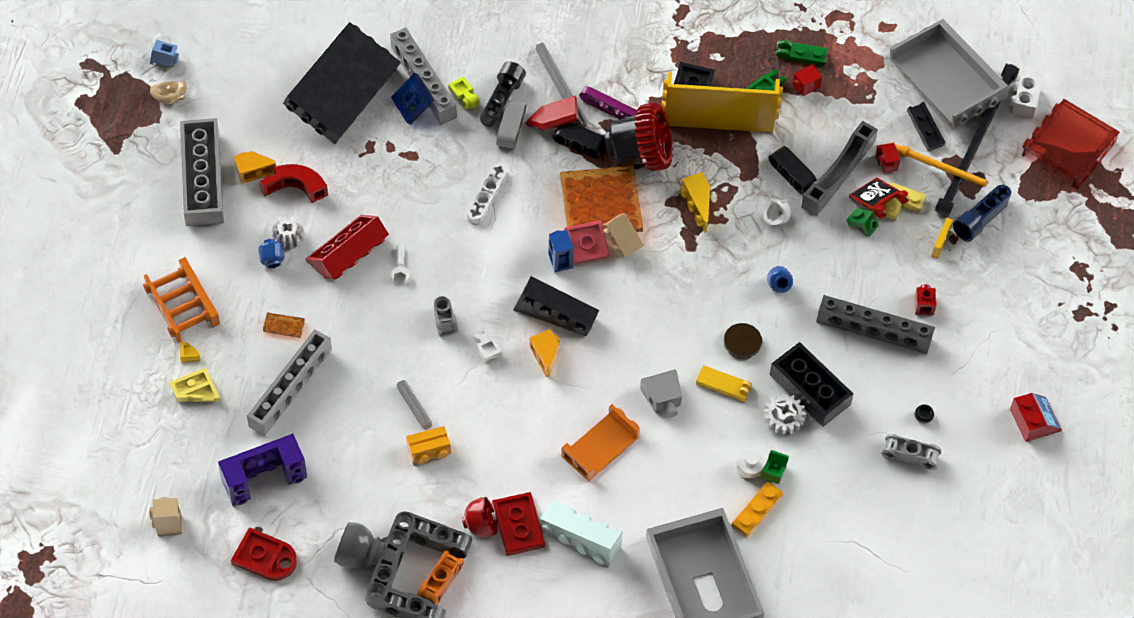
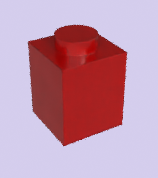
(807, 80)

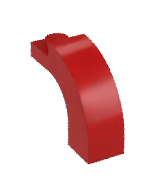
(298, 177)

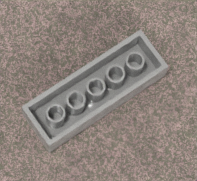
(201, 172)

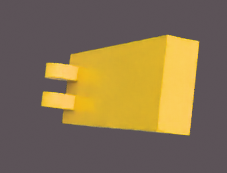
(723, 383)

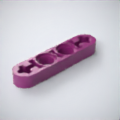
(606, 103)

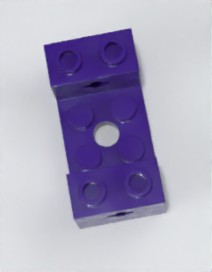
(248, 464)

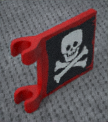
(876, 194)

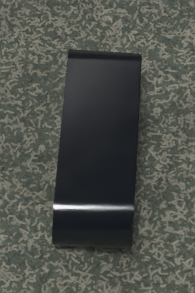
(580, 139)
(792, 169)

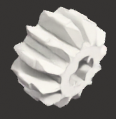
(288, 232)

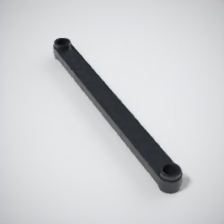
(945, 205)

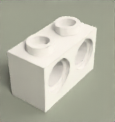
(1026, 96)

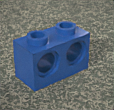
(560, 250)

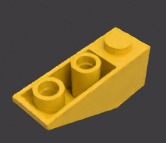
(697, 193)

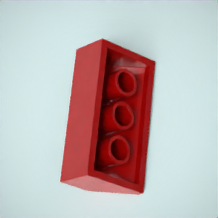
(348, 246)

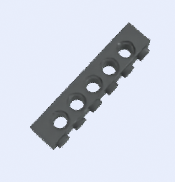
(875, 324)

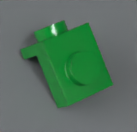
(863, 219)
(775, 467)

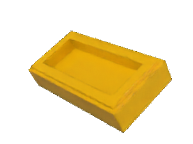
(942, 238)

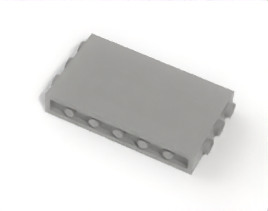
(948, 73)

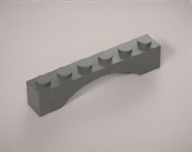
(824, 188)

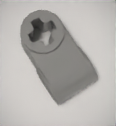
(444, 318)

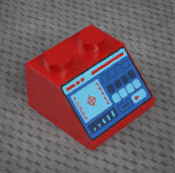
(1034, 416)

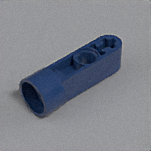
(972, 222)

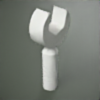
(400, 270)

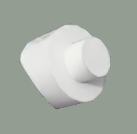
(777, 212)
(750, 464)

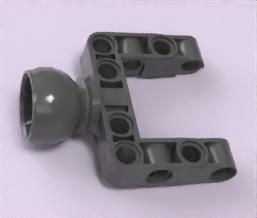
(383, 557)

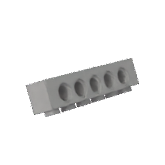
(415, 62)
(289, 382)

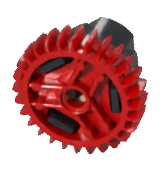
(641, 139)

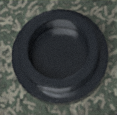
(924, 413)

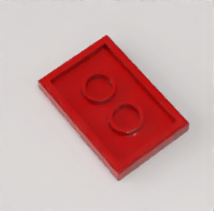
(518, 523)

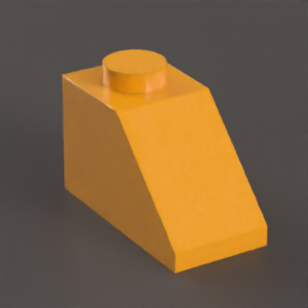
(253, 166)
(545, 349)

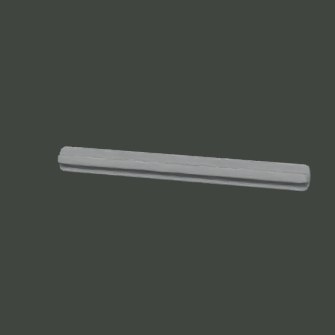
(558, 79)

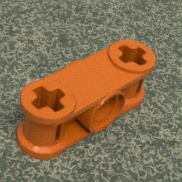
(447, 567)

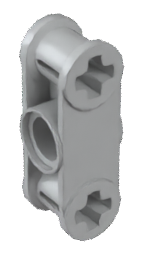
(903, 445)

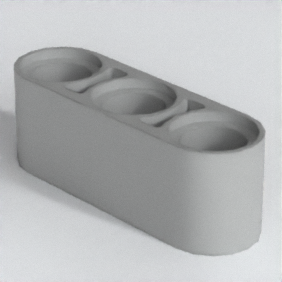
(511, 124)

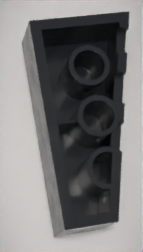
(555, 307)

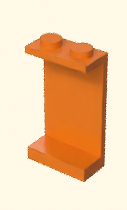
(601, 444)

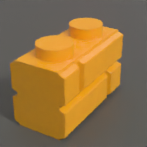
(428, 445)

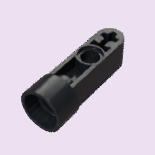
(510, 78)

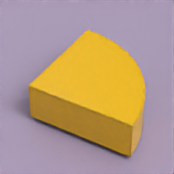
(188, 353)

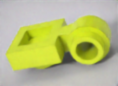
(462, 89)

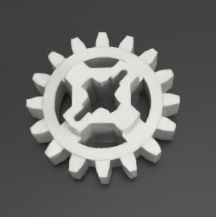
(786, 411)

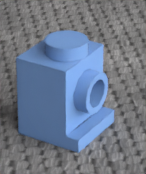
(164, 54)

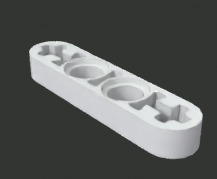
(486, 193)

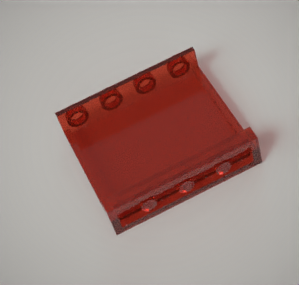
(1071, 141)

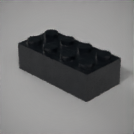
(812, 383)

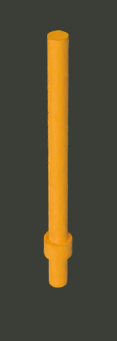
(905, 151)

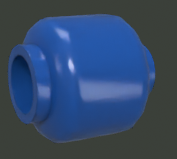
(271, 253)
(780, 279)

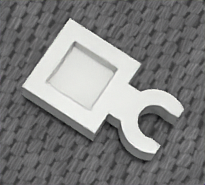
(487, 347)

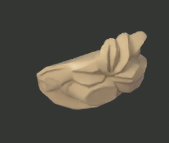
(169, 92)

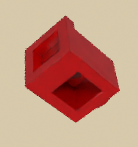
(887, 157)
(925, 300)

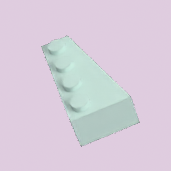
(582, 533)

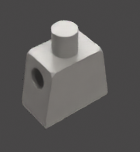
(663, 392)

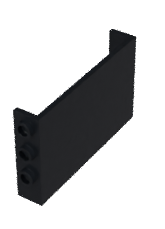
(341, 83)

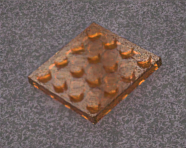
(600, 195)

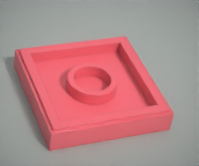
(588, 242)

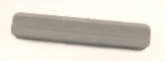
(414, 404)

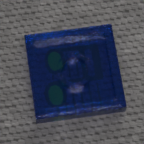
(412, 98)

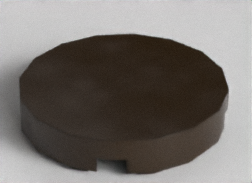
(742, 341)

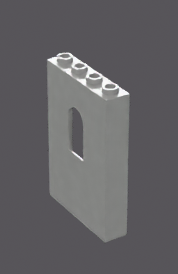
(698, 548)

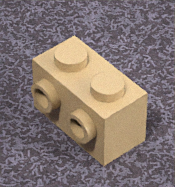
(622, 235)
(166, 516)

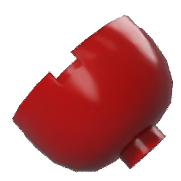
(479, 518)

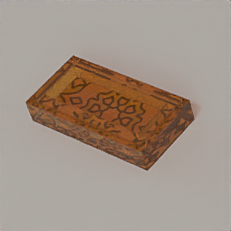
(284, 325)

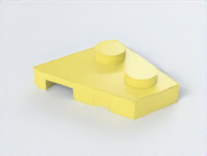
(195, 387)

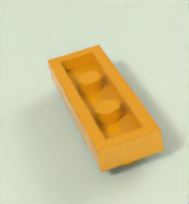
(757, 509)

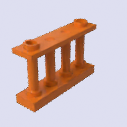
(192, 285)

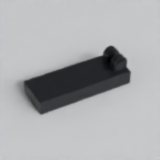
(926, 126)

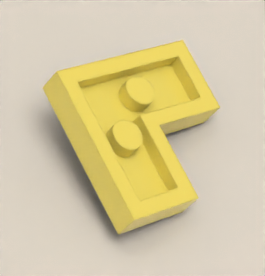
(915, 202)

